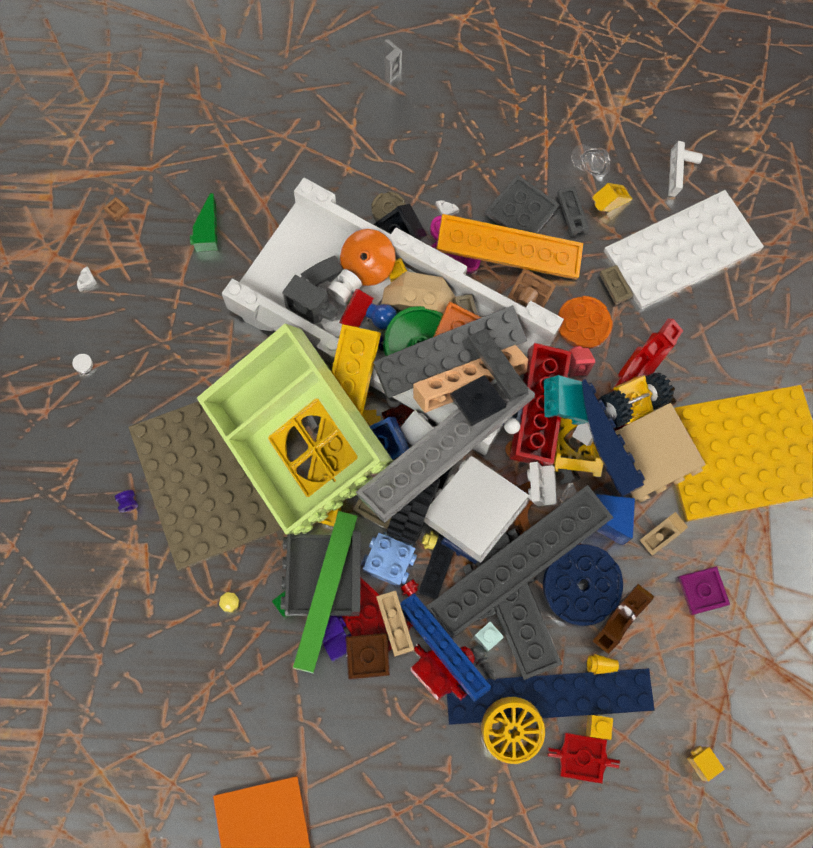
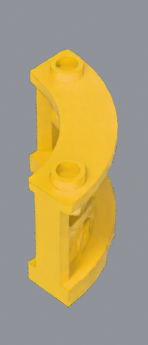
(586, 462)

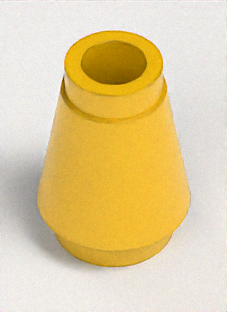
(599, 664)

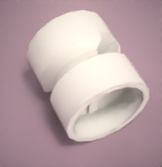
(343, 288)

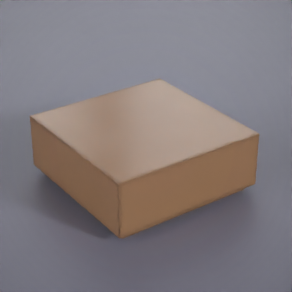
(116, 209)

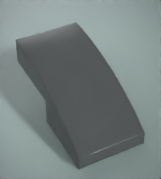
(323, 271)

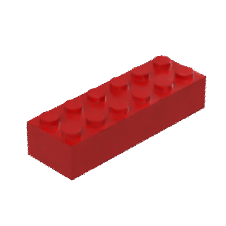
(539, 434)

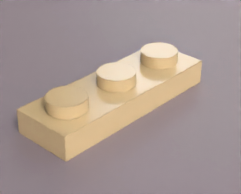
(395, 623)

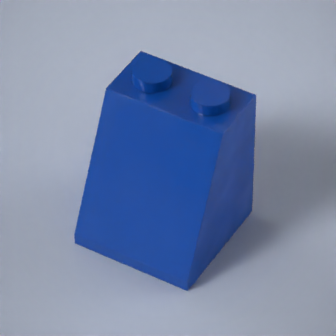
(621, 526)

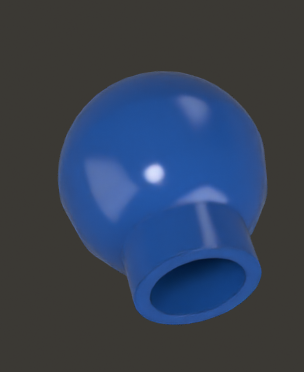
(381, 315)

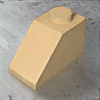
(664, 533)

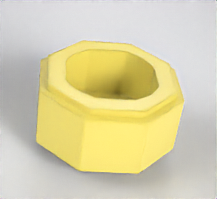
(229, 602)

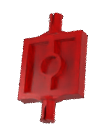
(435, 675)
(583, 758)

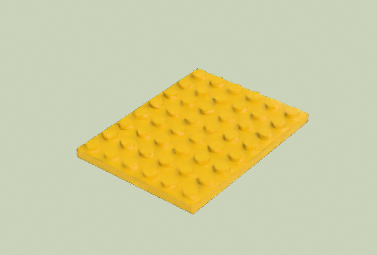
(752, 450)

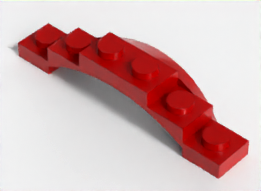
(648, 358)

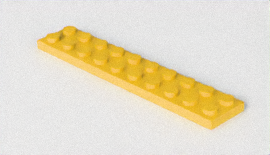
(353, 371)

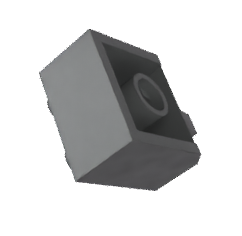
(308, 300)

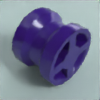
(126, 501)

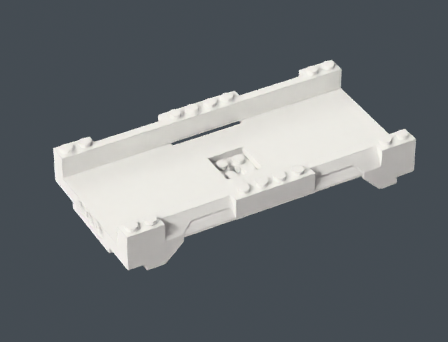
(317, 231)

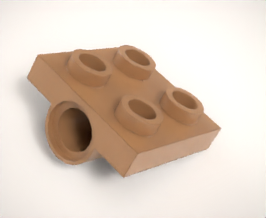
(531, 288)

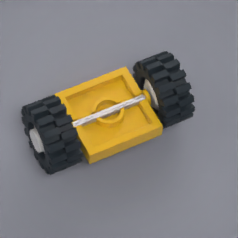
(637, 398)

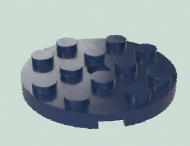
(587, 605)

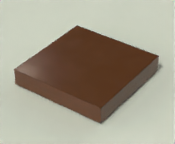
(367, 656)

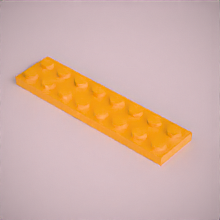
(509, 246)

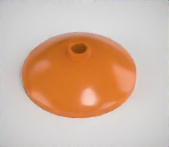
(379, 253)

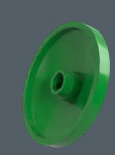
(410, 328)

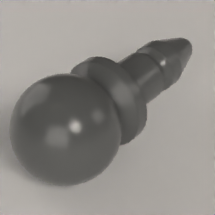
(481, 659)

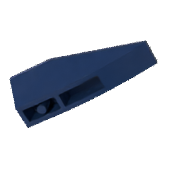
(610, 445)

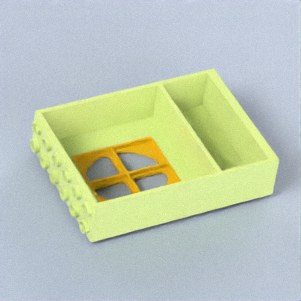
(266, 398)

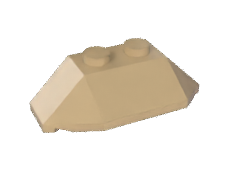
(418, 290)

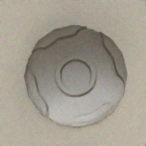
(385, 204)

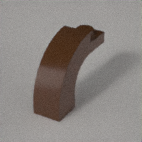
(620, 620)

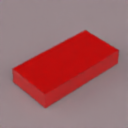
(356, 309)

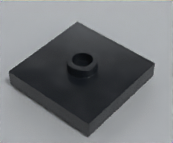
(478, 400)

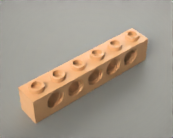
(436, 390)

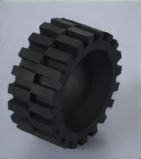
(410, 519)

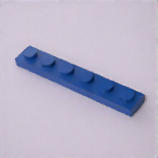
(445, 648)

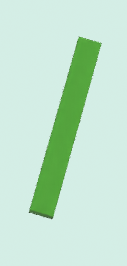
(325, 593)

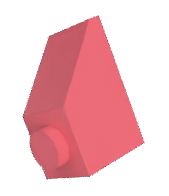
(580, 362)

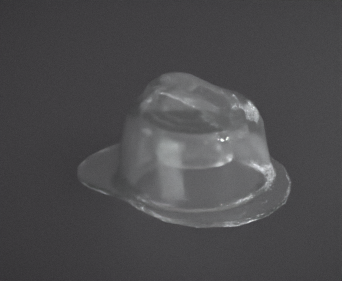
(591, 160)

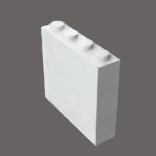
(475, 508)

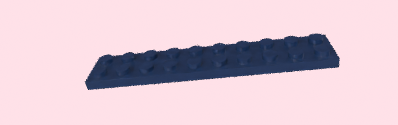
(561, 695)

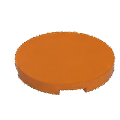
(585, 322)

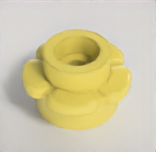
(429, 540)

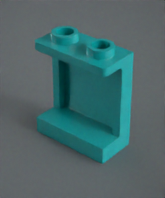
(564, 399)

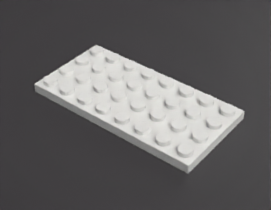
(683, 249)

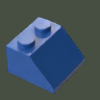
(390, 437)

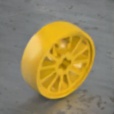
(491, 716)

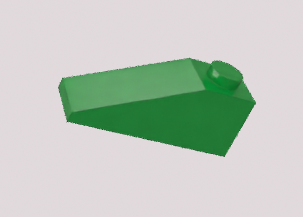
(205, 227)

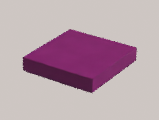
(703, 590)

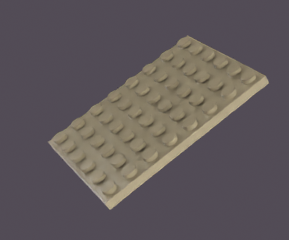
(199, 487)

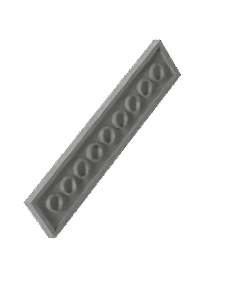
(432, 457)

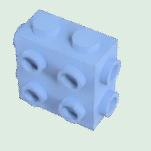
(389, 559)

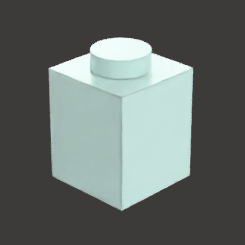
(488, 637)

